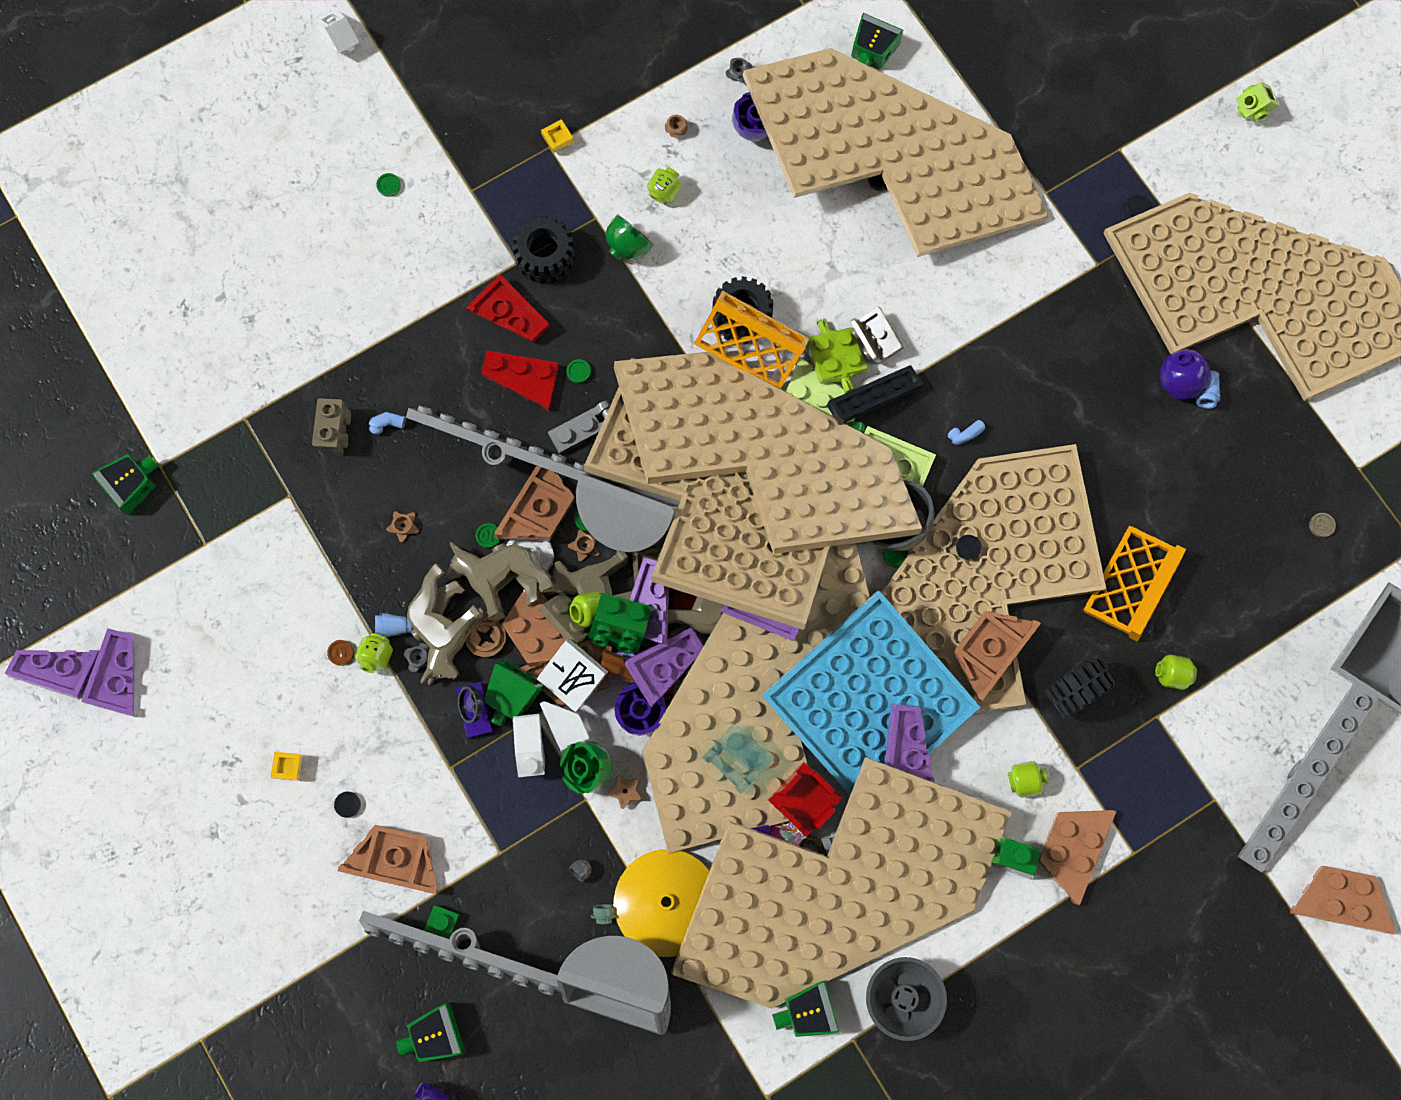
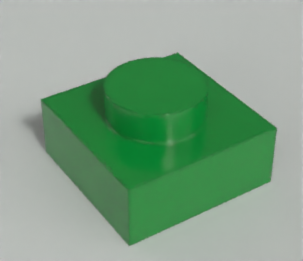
(442, 922)

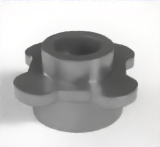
(737, 63)
(411, 654)

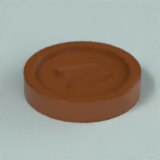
(340, 652)

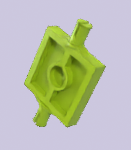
(835, 355)

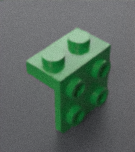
(619, 623)

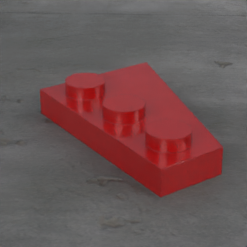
(509, 310)
(526, 376)

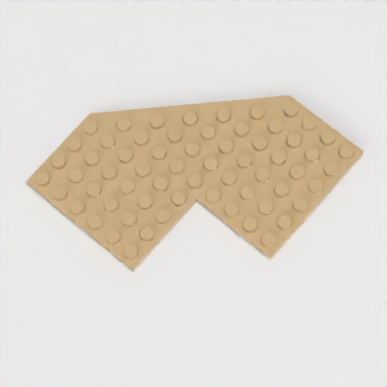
(850, 122)
(1217, 268)
(807, 473)
(716, 536)
(1034, 548)
(727, 689)
(793, 917)

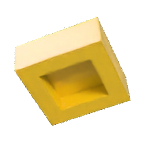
(557, 136)
(286, 766)

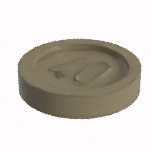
(1322, 525)

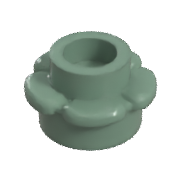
(603, 913)

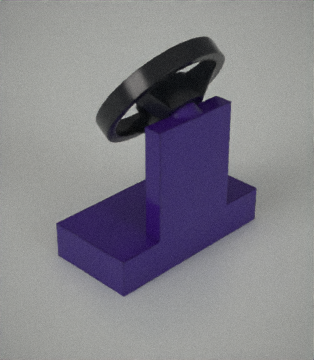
(474, 710)

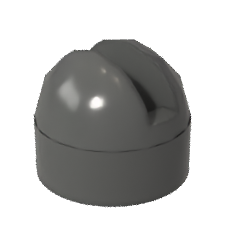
(580, 869)

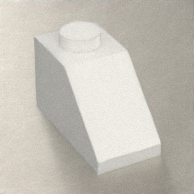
(338, 32)
(565, 725)
(528, 745)

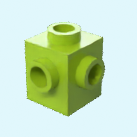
(1257, 102)

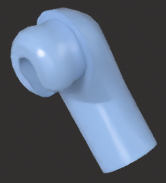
(384, 419)
(968, 434)

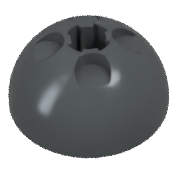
(925, 511)
(918, 989)

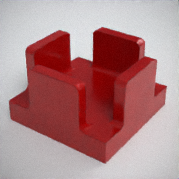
(805, 799)

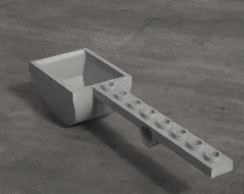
(610, 511)
(1374, 669)
(602, 976)

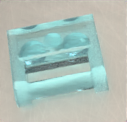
(744, 751)

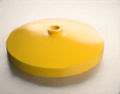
(641, 893)

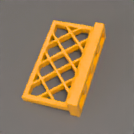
(755, 322)
(1151, 596)

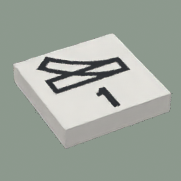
(572, 675)

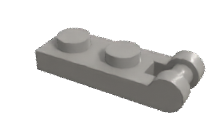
(579, 429)

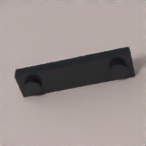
(874, 394)

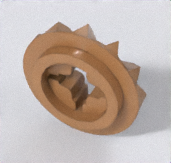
(487, 649)

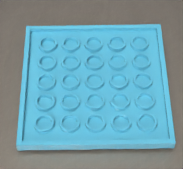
(846, 685)

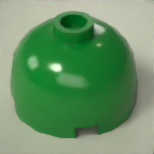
(626, 240)
(586, 766)

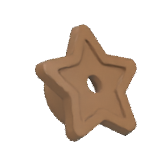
(398, 520)
(582, 552)
(631, 795)

